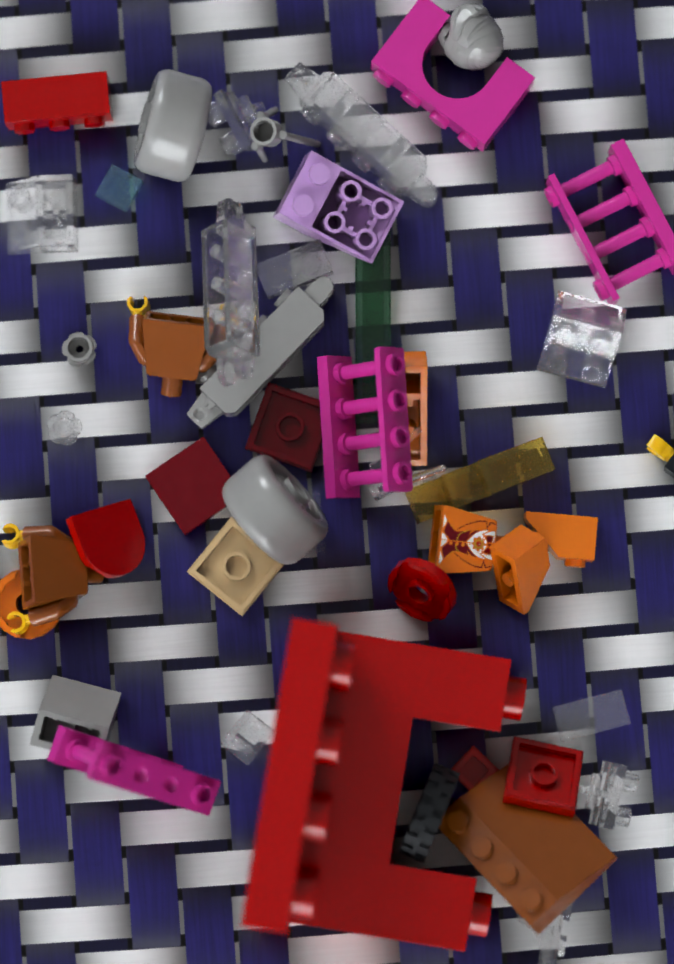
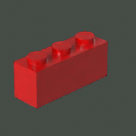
(57, 102)

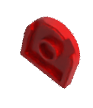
(109, 538)

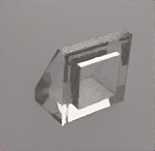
(247, 737)

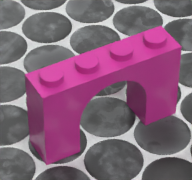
(474, 117)

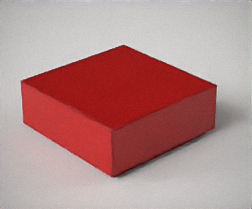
(473, 768)

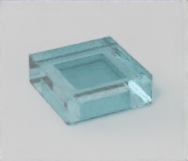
(119, 188)

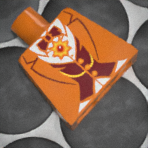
(461, 540)

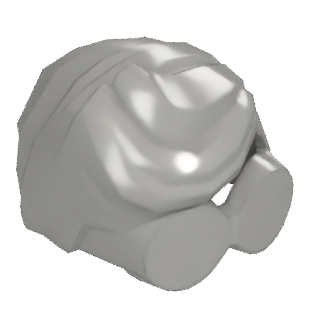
(473, 37)

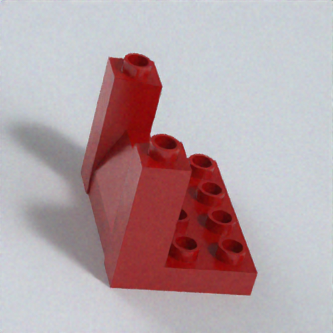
(340, 782)

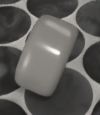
(173, 125)
(274, 509)

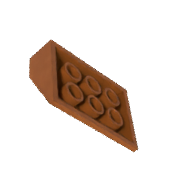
(525, 853)

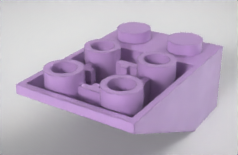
(338, 208)

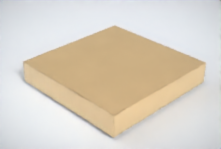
(234, 568)

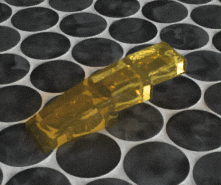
(481, 479)

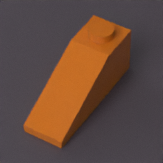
(417, 394)

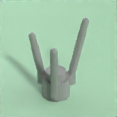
(269, 133)

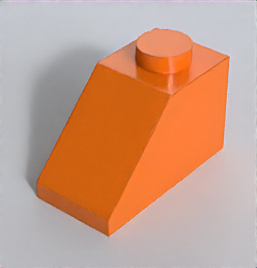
(568, 536)
(520, 567)

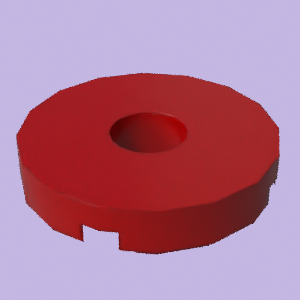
(433, 580)

